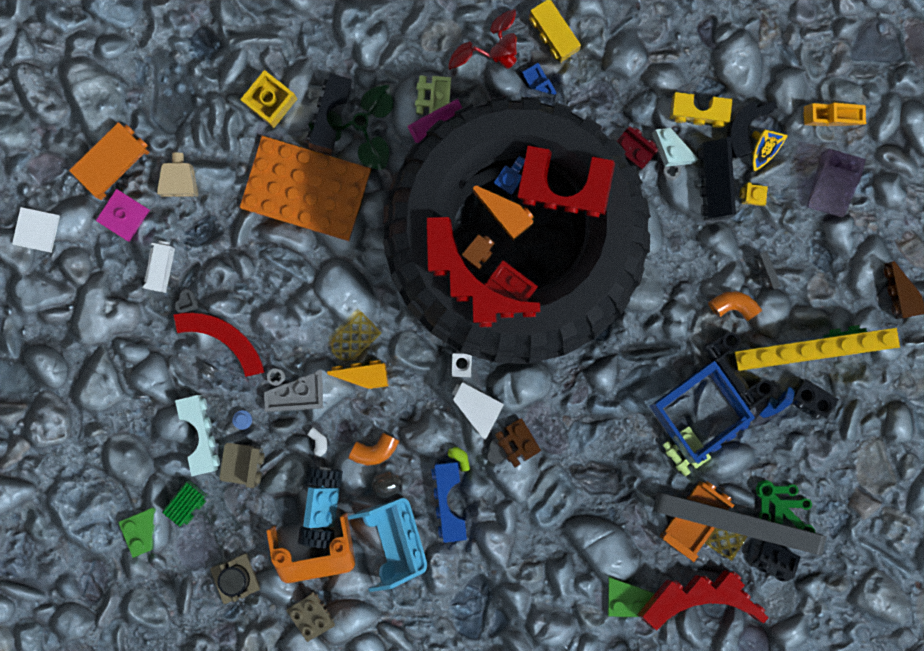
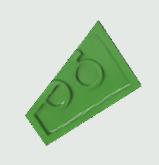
(626, 599)

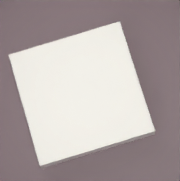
(36, 230)

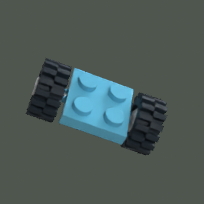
(320, 507)

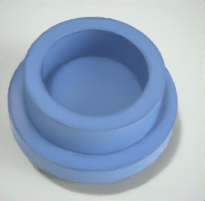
(242, 419)

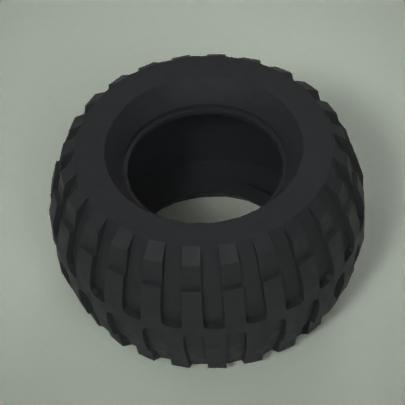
(472, 152)

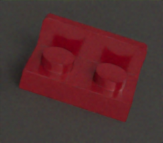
(637, 148)

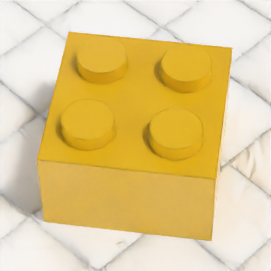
(269, 99)

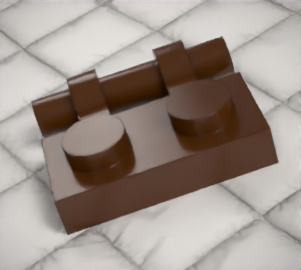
(522, 440)

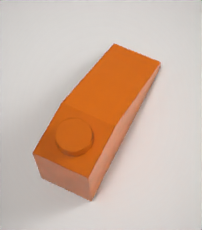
(507, 213)

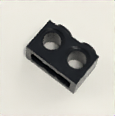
(815, 394)

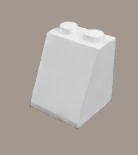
(477, 407)

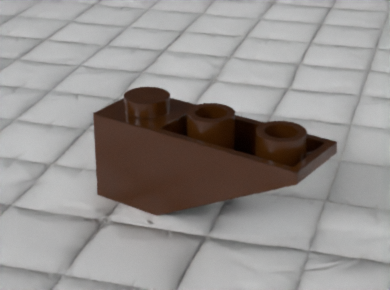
(905, 297)

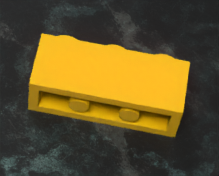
(554, 30)

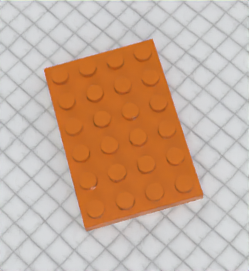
(305, 188)

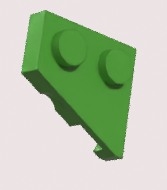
(139, 532)

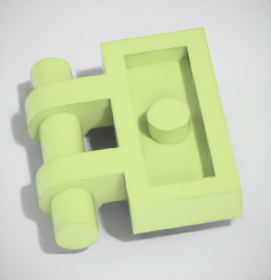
(439, 96)
(693, 443)

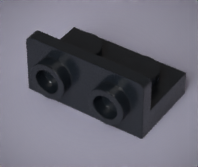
(777, 561)

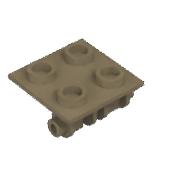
(311, 617)

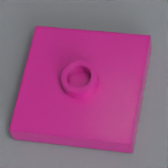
(122, 215)

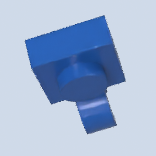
(509, 177)

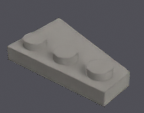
(298, 395)

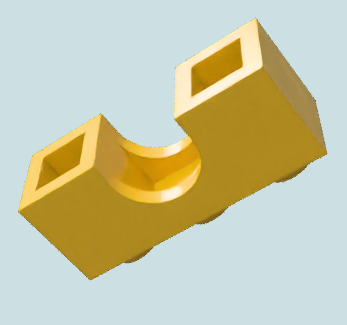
(684, 110)

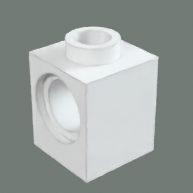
(456, 372)

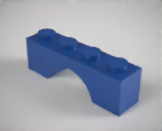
(453, 526)

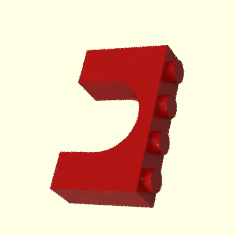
(591, 198)

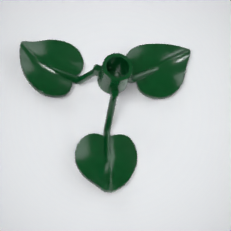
(378, 103)

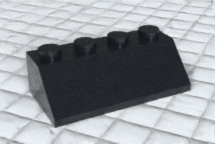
(717, 179)

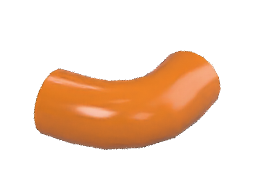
(735, 301)
(374, 454)

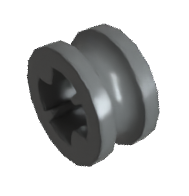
(208, 370)

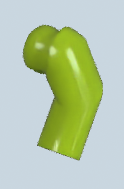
(461, 456)

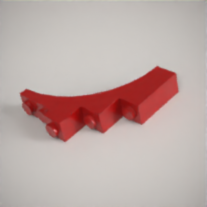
(444, 258)
(672, 599)

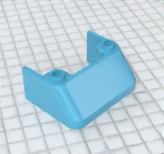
(399, 541)

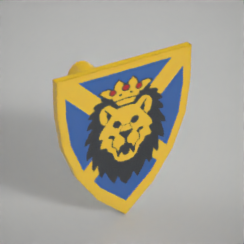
(766, 147)

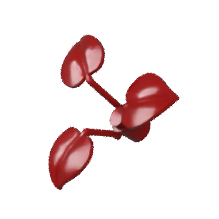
(502, 51)

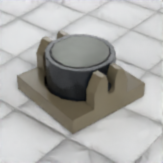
(234, 578)

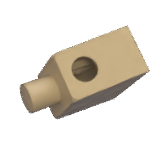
(177, 178)

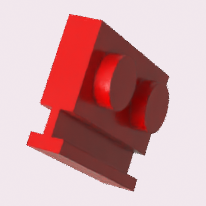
(511, 283)

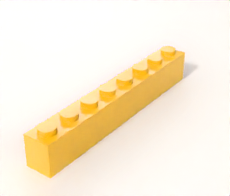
(817, 349)

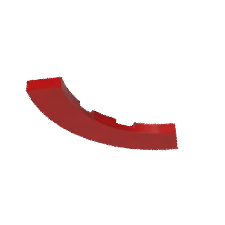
(225, 333)

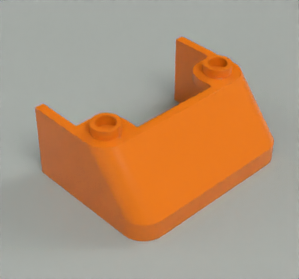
(340, 561)

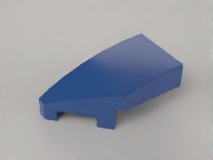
(537, 80)
(775, 406)

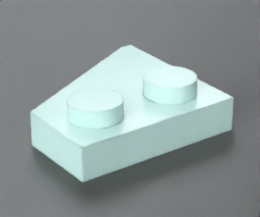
(672, 148)

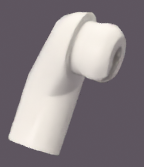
(320, 442)

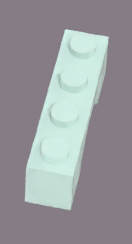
(194, 411)

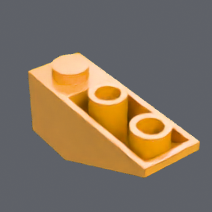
(365, 376)

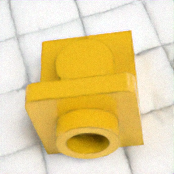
(753, 194)

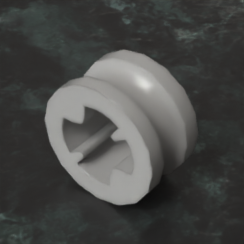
(667, 176)
(276, 383)

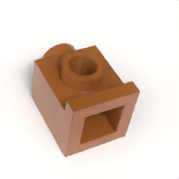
(478, 251)

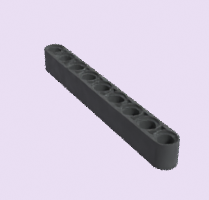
(740, 523)

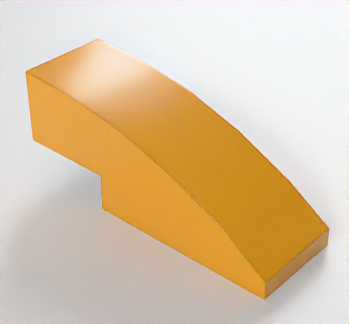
(834, 114)

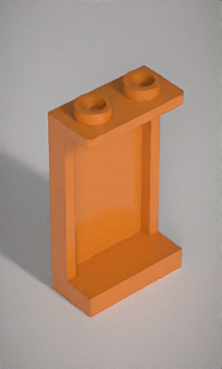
(109, 160)
(690, 536)

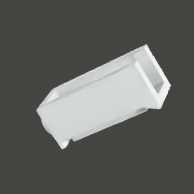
(159, 267)

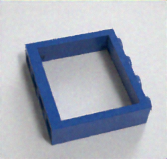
(730, 394)

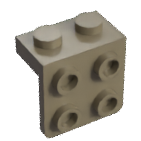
(242, 464)

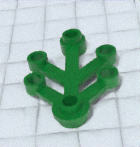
(782, 506)

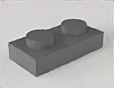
(769, 275)

